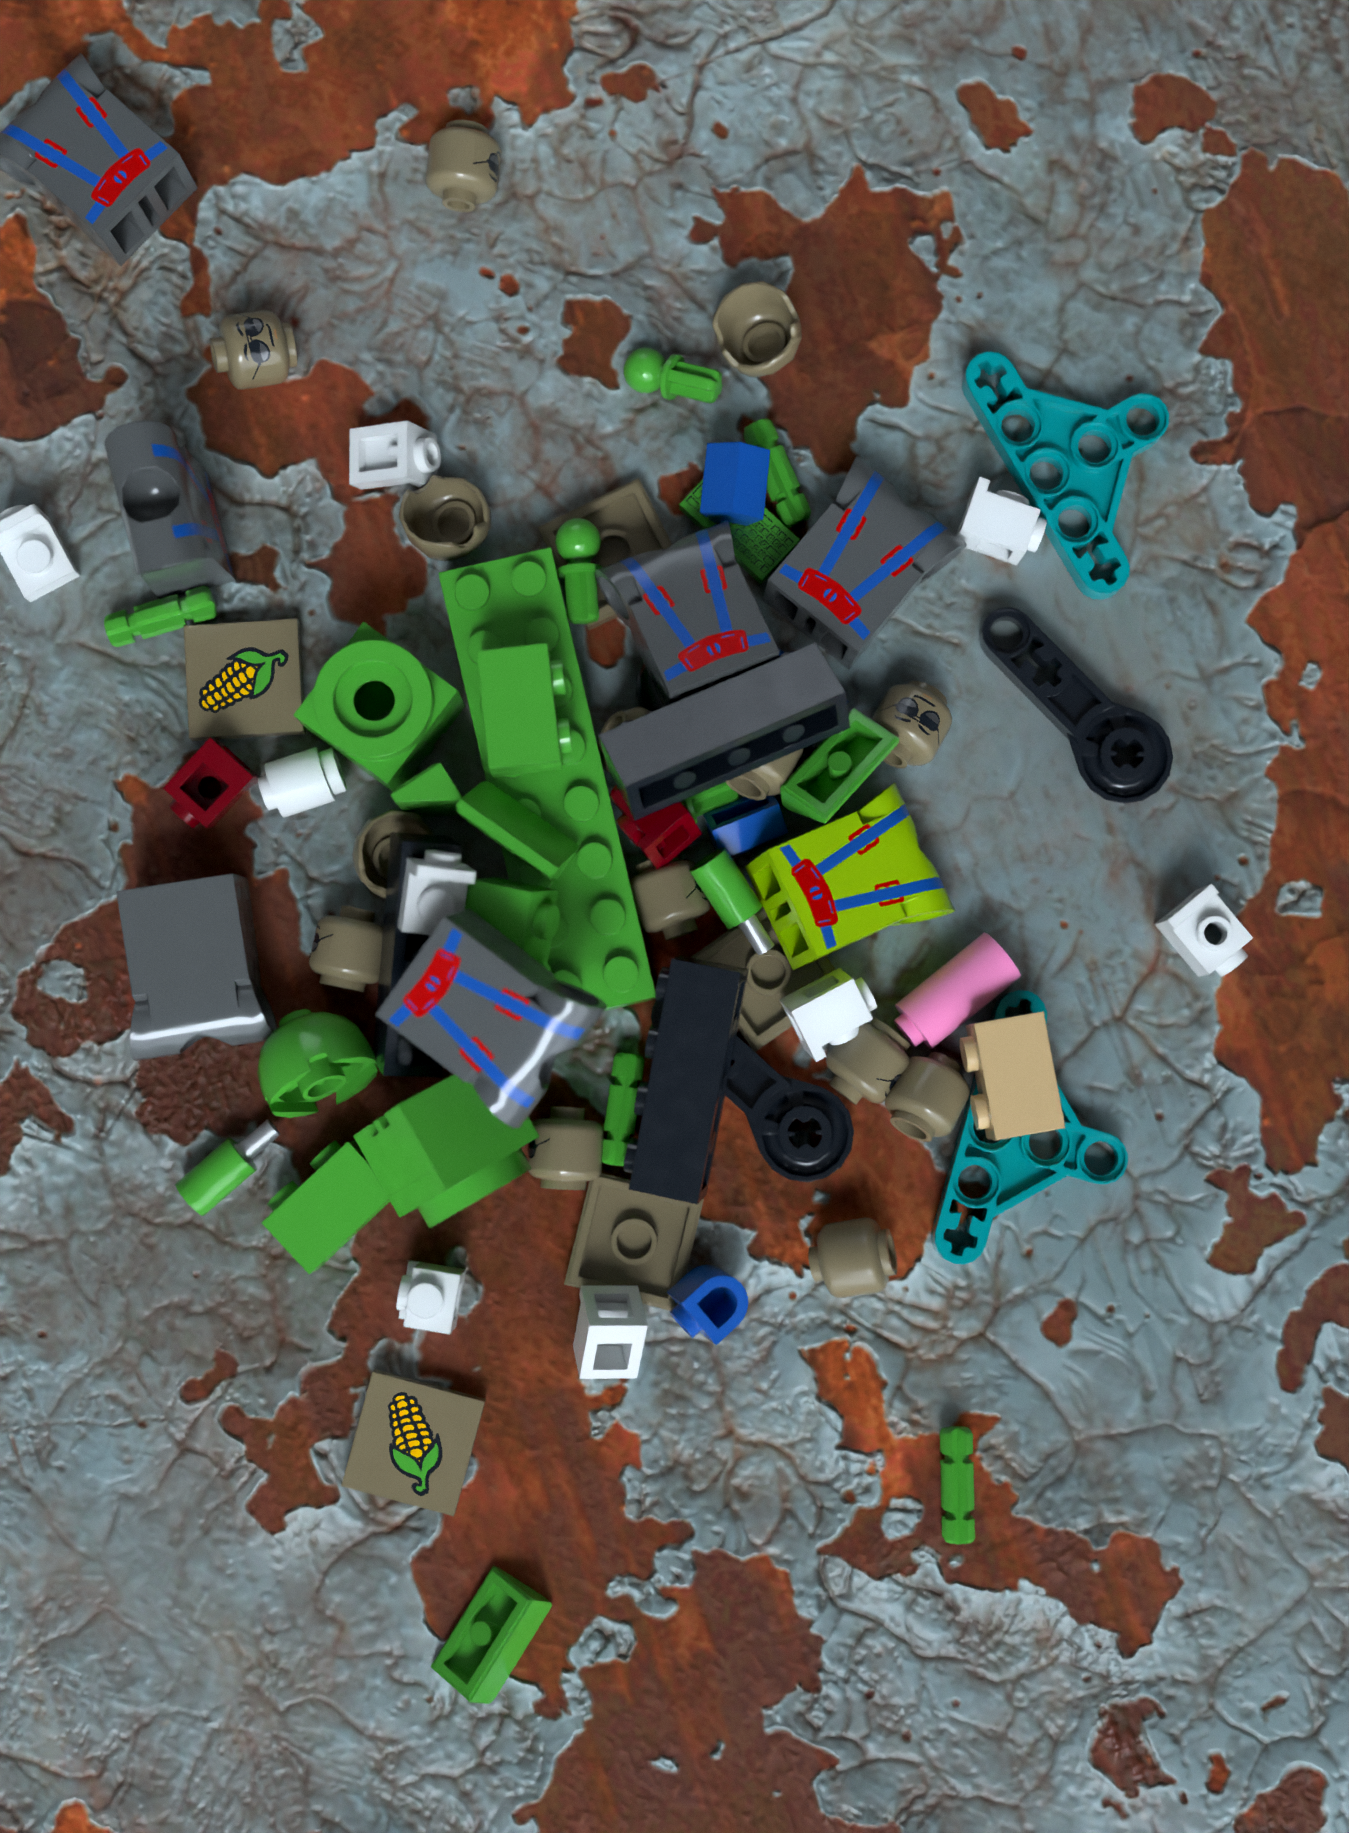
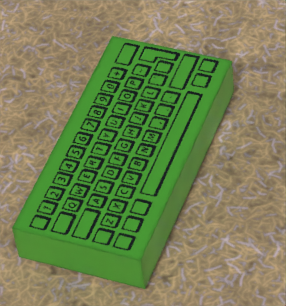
(757, 547)

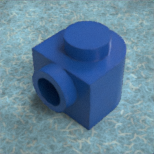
(709, 1302)

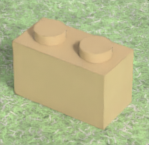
(1012, 1076)

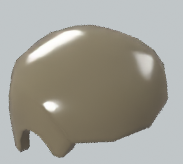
(757, 328)
(446, 518)
(373, 844)

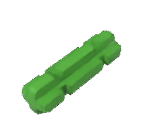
(781, 481)
(160, 616)
(620, 1115)
(957, 1485)

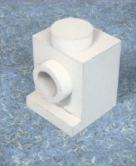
(1000, 524)
(1185, 931)
(829, 1011)
(430, 1296)
(609, 1332)

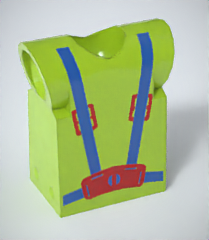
(848, 880)

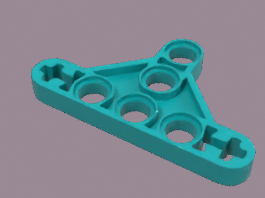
(1055, 437)
(1011, 1165)

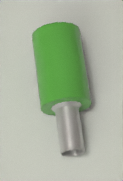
(731, 897)
(224, 1169)

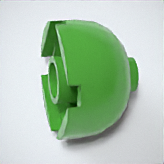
(312, 1059)

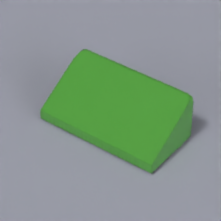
(837, 768)
(428, 793)
(517, 829)
(491, 1636)

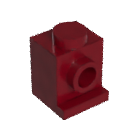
(186, 786)
(660, 833)

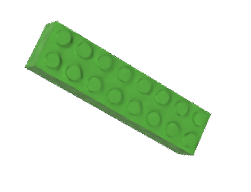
(599, 930)

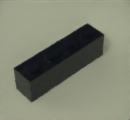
(725, 730)
(392, 1050)
(686, 1079)

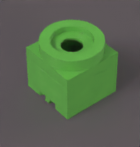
(379, 707)
(443, 1150)

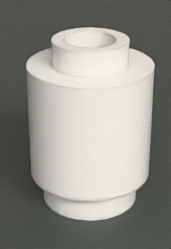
(302, 781)

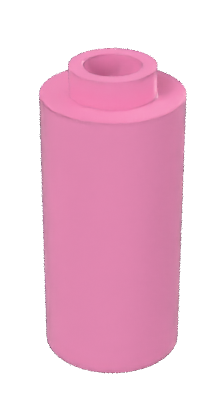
(955, 992)

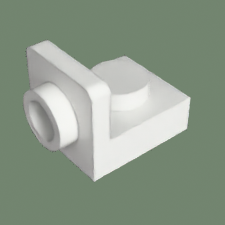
(392, 455)
(34, 551)
(433, 890)

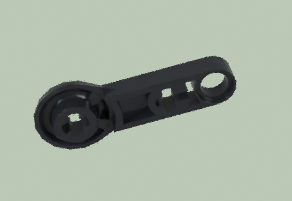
(1084, 715)
(772, 1105)

